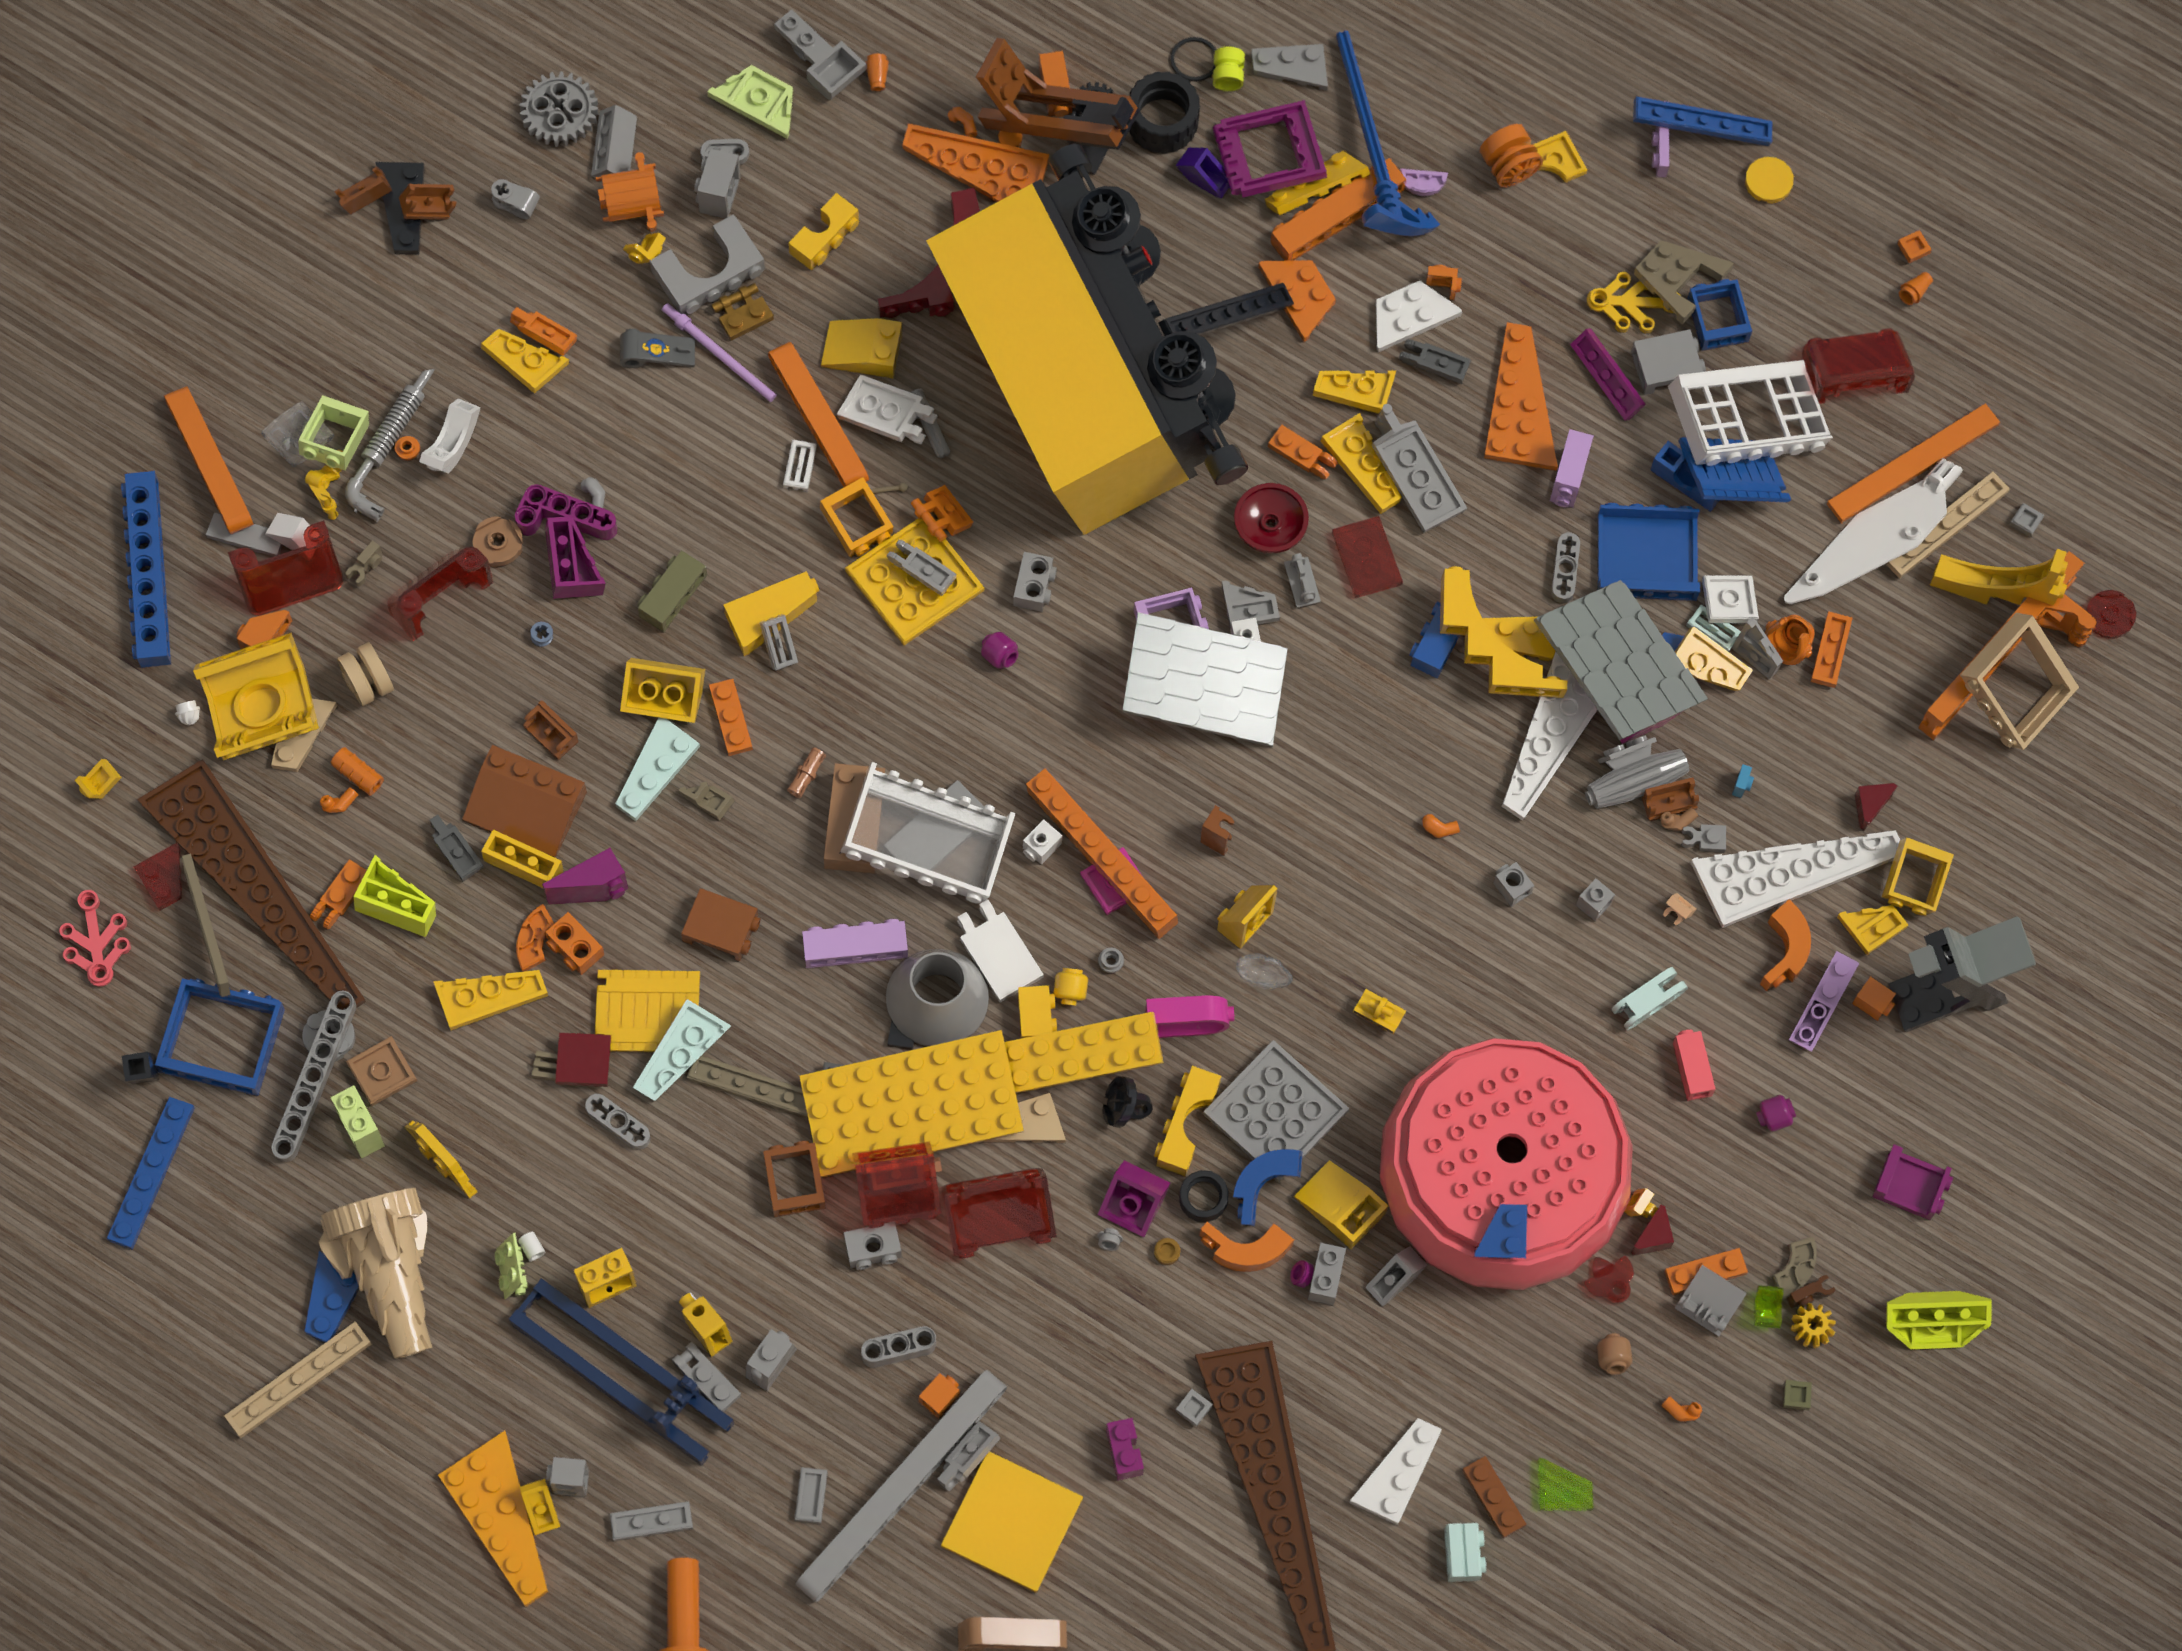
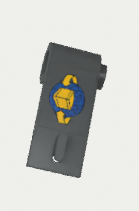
(643, 347)

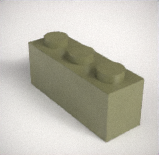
(671, 590)

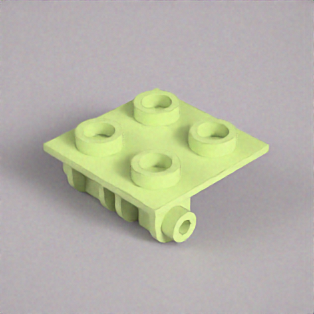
(509, 1259)

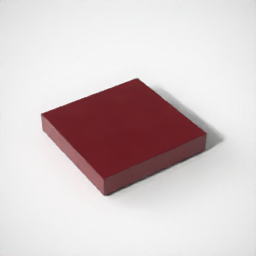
(583, 1059)

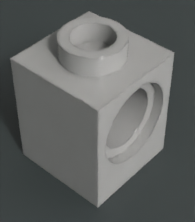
(1517, 893)
(1595, 900)

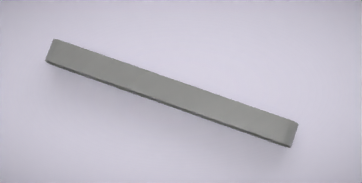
(900, 1486)

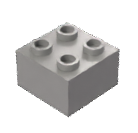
(718, 183)

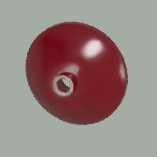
(1271, 504)

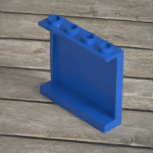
(1649, 550)

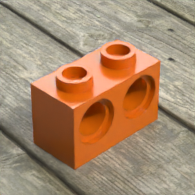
(579, 940)

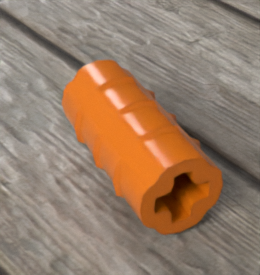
(357, 771)

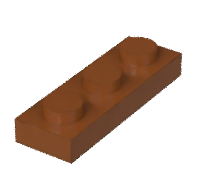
(1494, 1497)

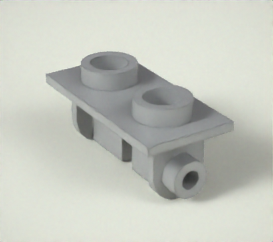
(1302, 581)

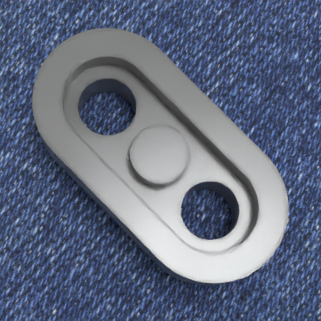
(727, 145)

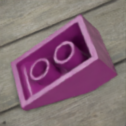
(589, 881)

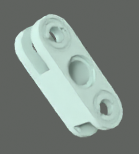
(1649, 998)

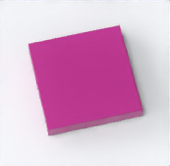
(1102, 890)

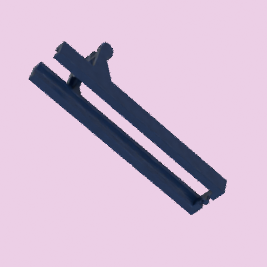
(683, 1390)

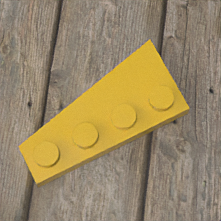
(1353, 450)
(480, 998)

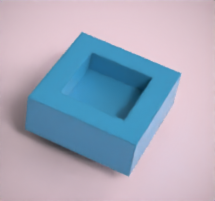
(1743, 782)

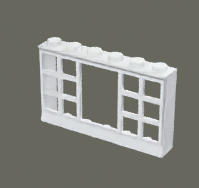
(1747, 449)

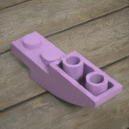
(1824, 1001)

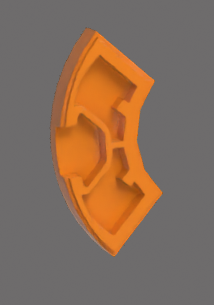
(532, 937)

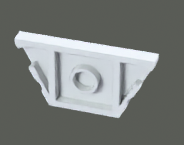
(1410, 314)

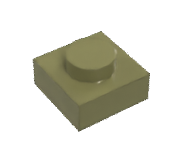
(1797, 1395)

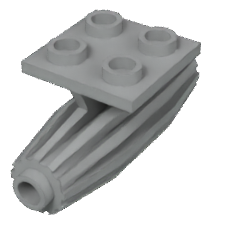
(1634, 772)

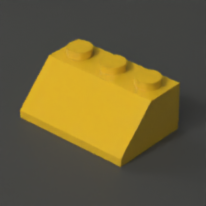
(662, 690)

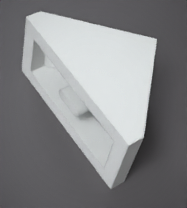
(288, 530)

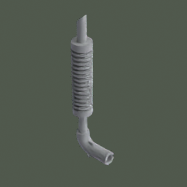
(382, 442)

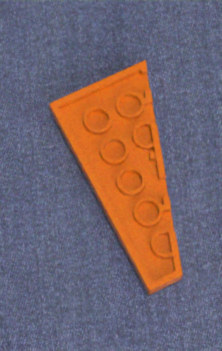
(980, 164)
(1519, 414)

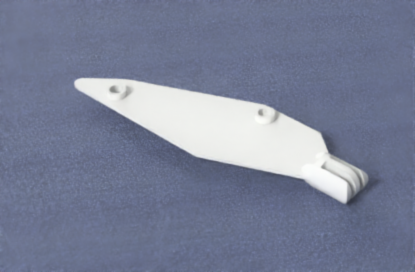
(1879, 534)

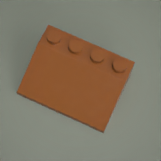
(524, 800)

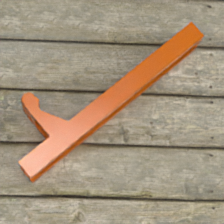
(2076, 624)

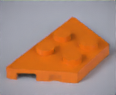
(1307, 289)

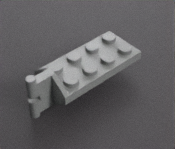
(1416, 471)

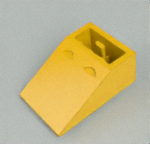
(1342, 1203)

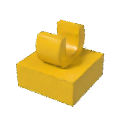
(1640, 1204)

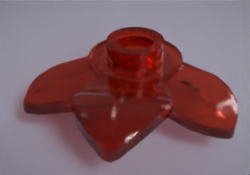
(1610, 1276)

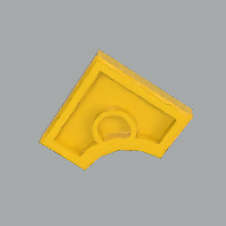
(1561, 157)

